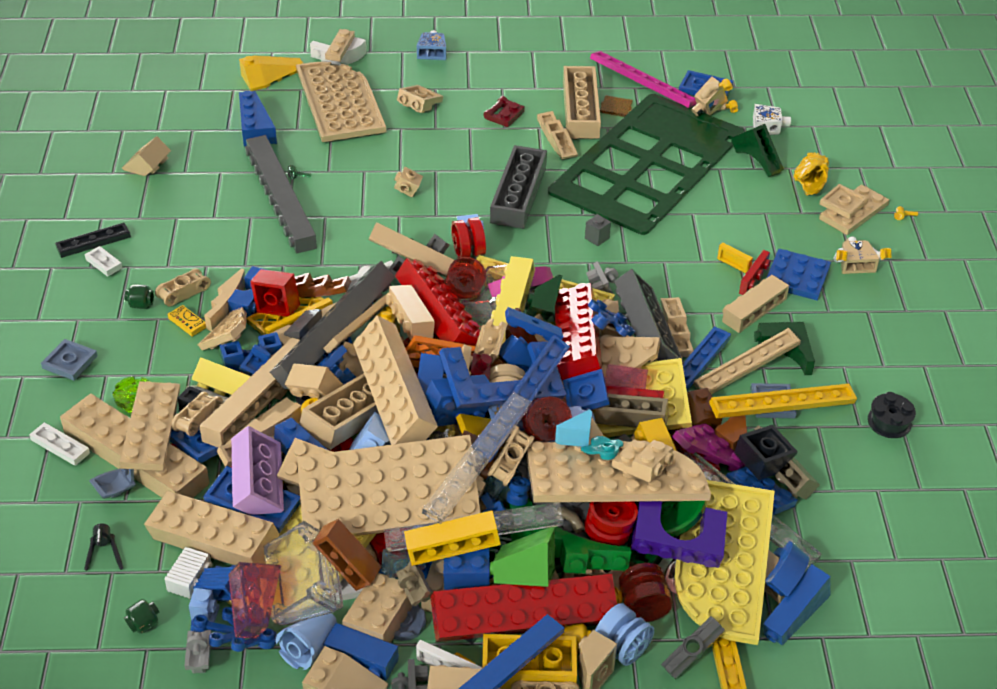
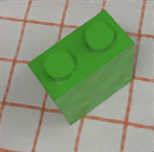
(526, 560)

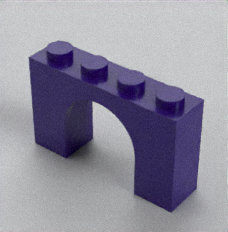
(652, 539)

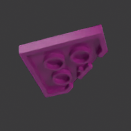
(704, 441)

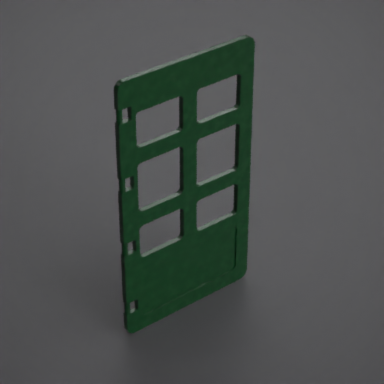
(672, 126)

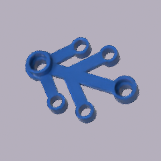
(605, 316)
(200, 623)

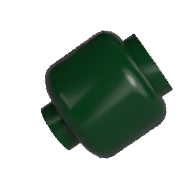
(139, 296)
(141, 616)

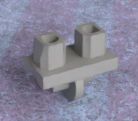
(605, 278)
(197, 651)

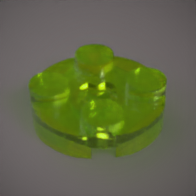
(122, 392)

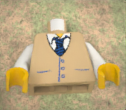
(860, 256)

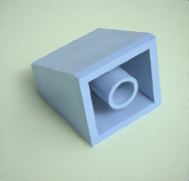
(372, 434)

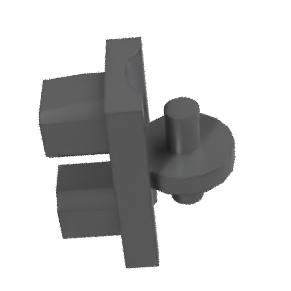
(416, 673)

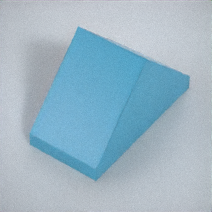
(575, 430)

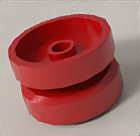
(468, 237)
(611, 522)

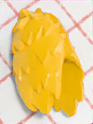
(812, 173)

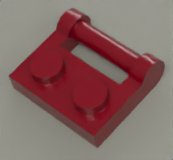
(507, 115)

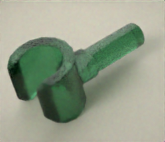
(293, 173)

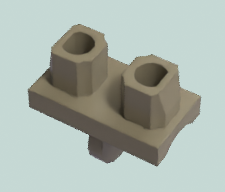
(414, 584)

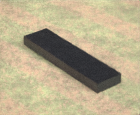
(92, 240)

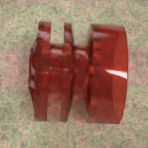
(470, 274)
(553, 407)
(646, 591)

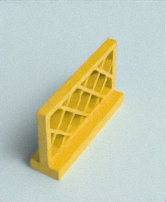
(267, 327)

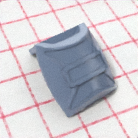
(113, 482)

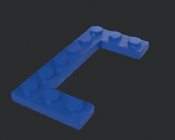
(494, 393)

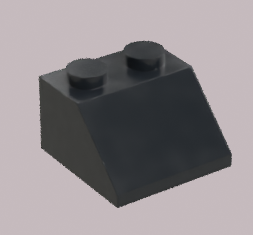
(764, 451)

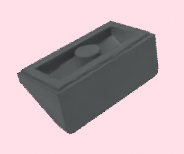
(303, 324)

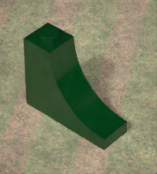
(760, 146)
(801, 354)

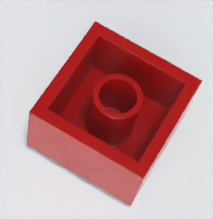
(275, 293)

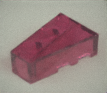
(252, 597)

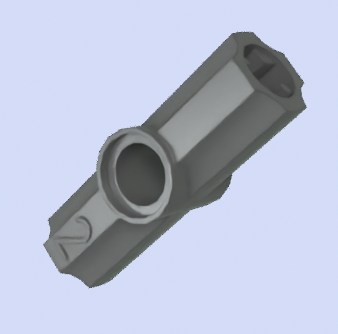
(682, 658)

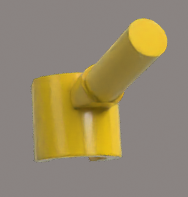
(900, 213)

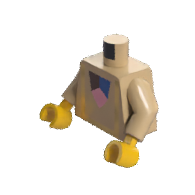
(713, 97)

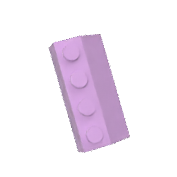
(255, 471)

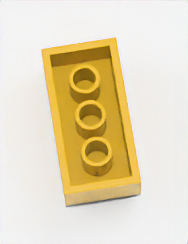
(553, 664)

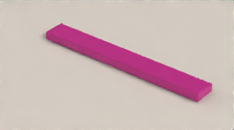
(643, 78)

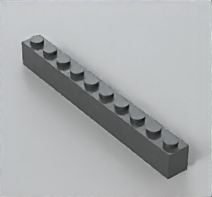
(280, 195)
(344, 312)

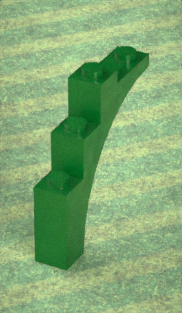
(578, 553)

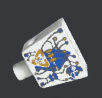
(771, 117)

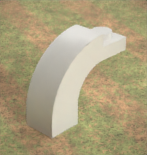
(355, 51)

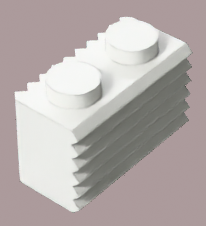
(187, 571)

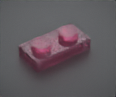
(626, 376)

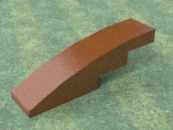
(321, 285)

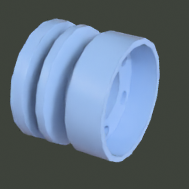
(626, 630)

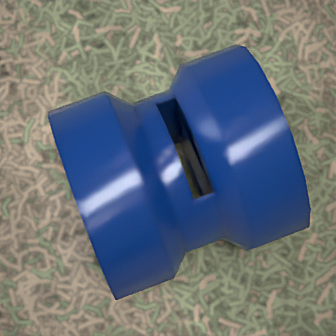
(518, 491)

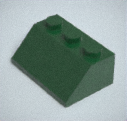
(543, 298)

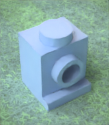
(203, 603)

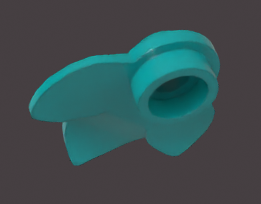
(604, 446)

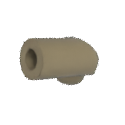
(573, 518)

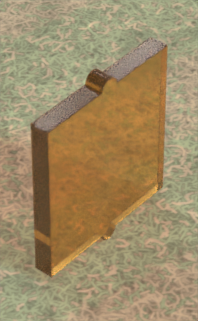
(616, 106)

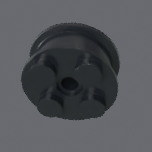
(891, 415)

